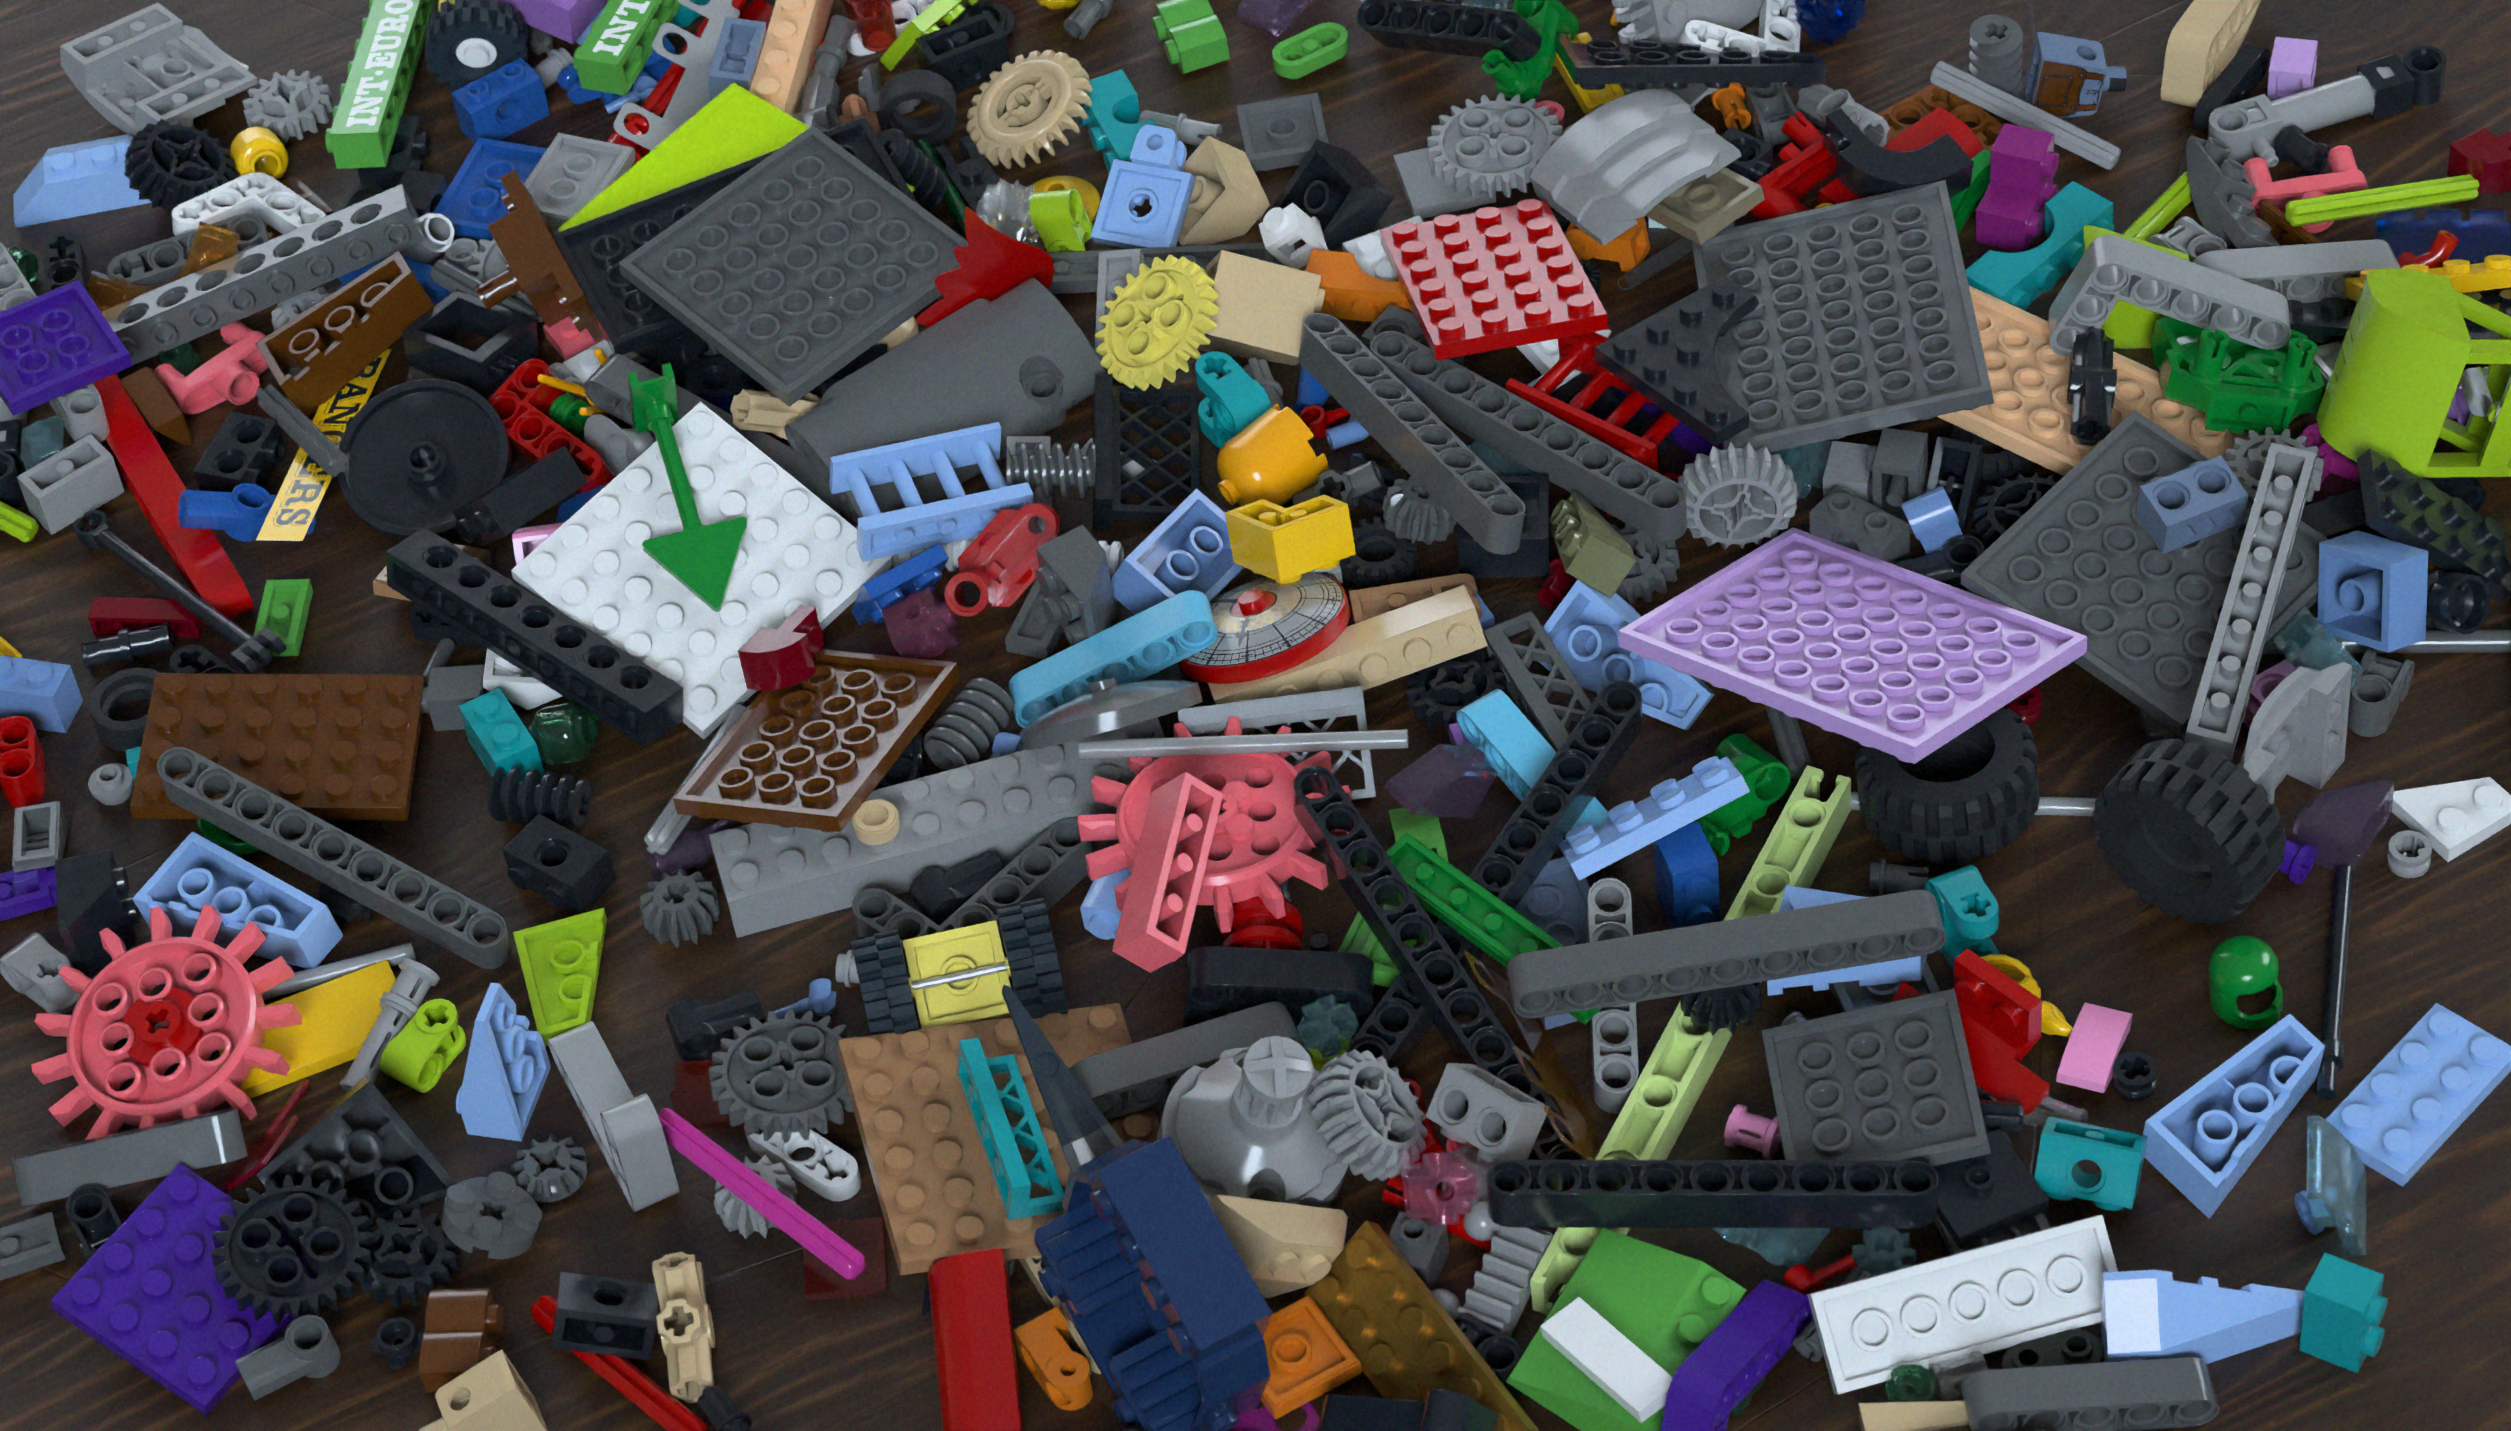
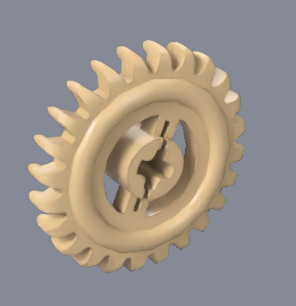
(1040, 123)

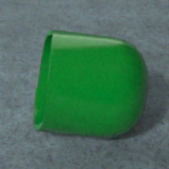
(2242, 968)

